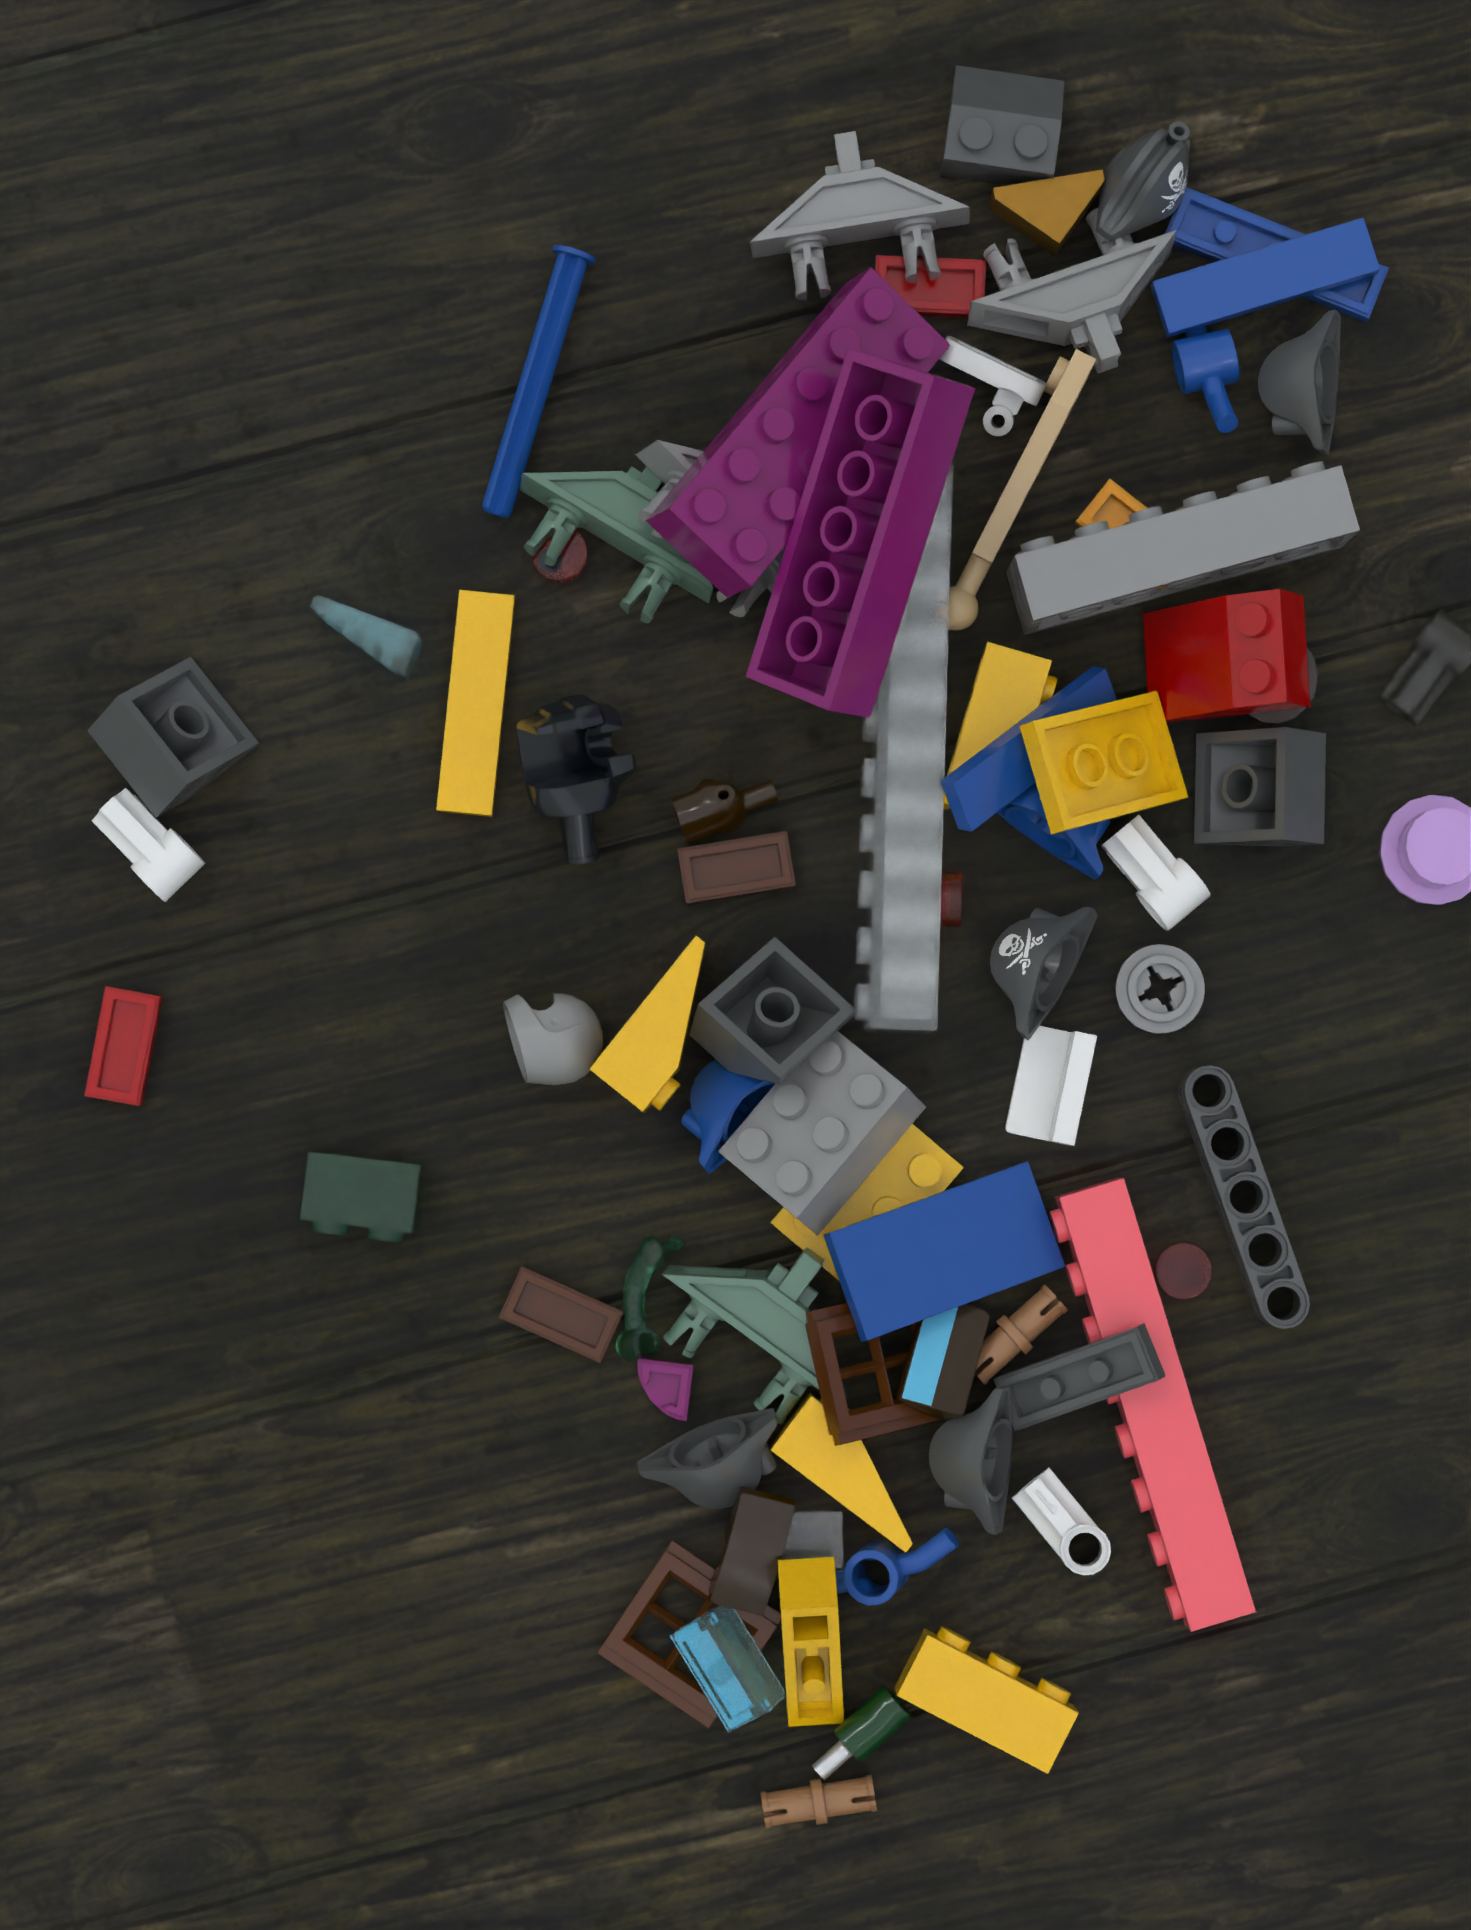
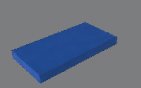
(944, 1251)

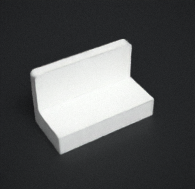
(1051, 1085)

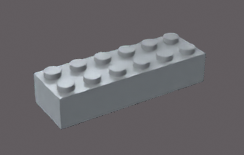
(1182, 548)

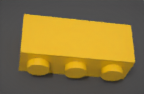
(987, 1698)

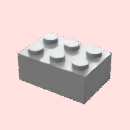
(823, 1131)

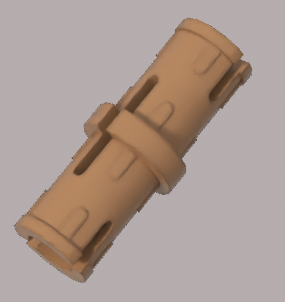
(1018, 1332)
(818, 1801)

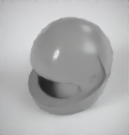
(556, 1042)

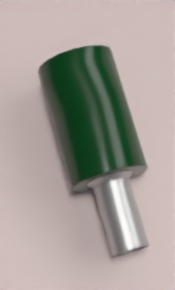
(864, 1731)

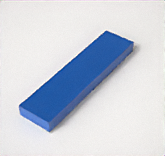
(1224, 231)
(1265, 277)
(1003, 767)

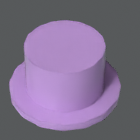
(1429, 849)

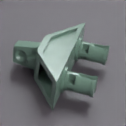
(609, 508)
(762, 1307)

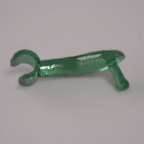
(644, 1264)

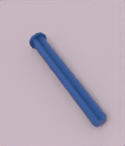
(535, 380)

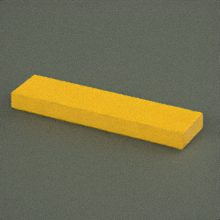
(475, 703)

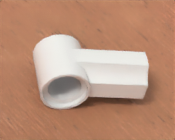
(157, 854)
(1164, 884)
(1060, 1518)

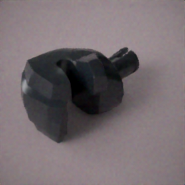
(573, 767)

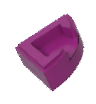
(667, 1385)

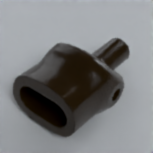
(718, 807)

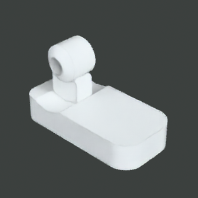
(1012, 382)

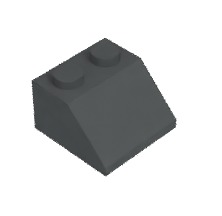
(1002, 127)
(172, 736)
(1260, 787)
(769, 1015)

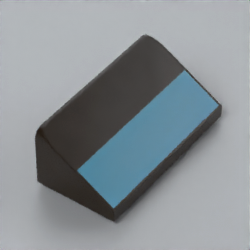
(943, 1361)

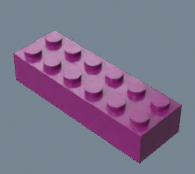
(746, 486)
(859, 533)

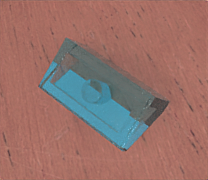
(728, 1667)

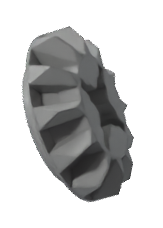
(1184, 998)

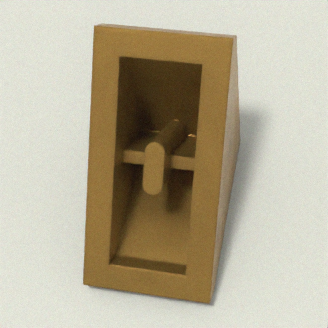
(1047, 207)

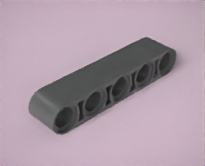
(1264, 1215)

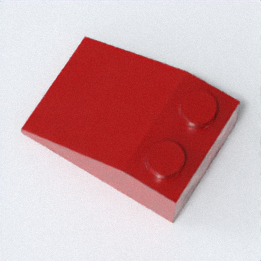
(1228, 655)

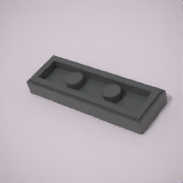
(1082, 1376)

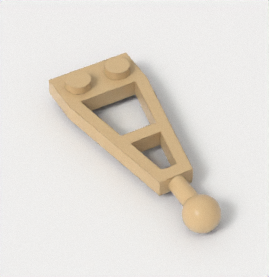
(1064, 386)

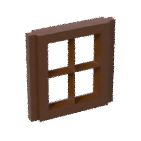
(865, 1421)
(651, 1669)

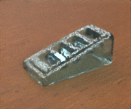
(384, 641)

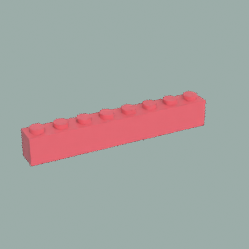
(1157, 1417)

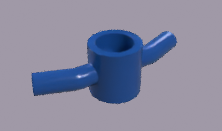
(1207, 364)
(898, 1563)

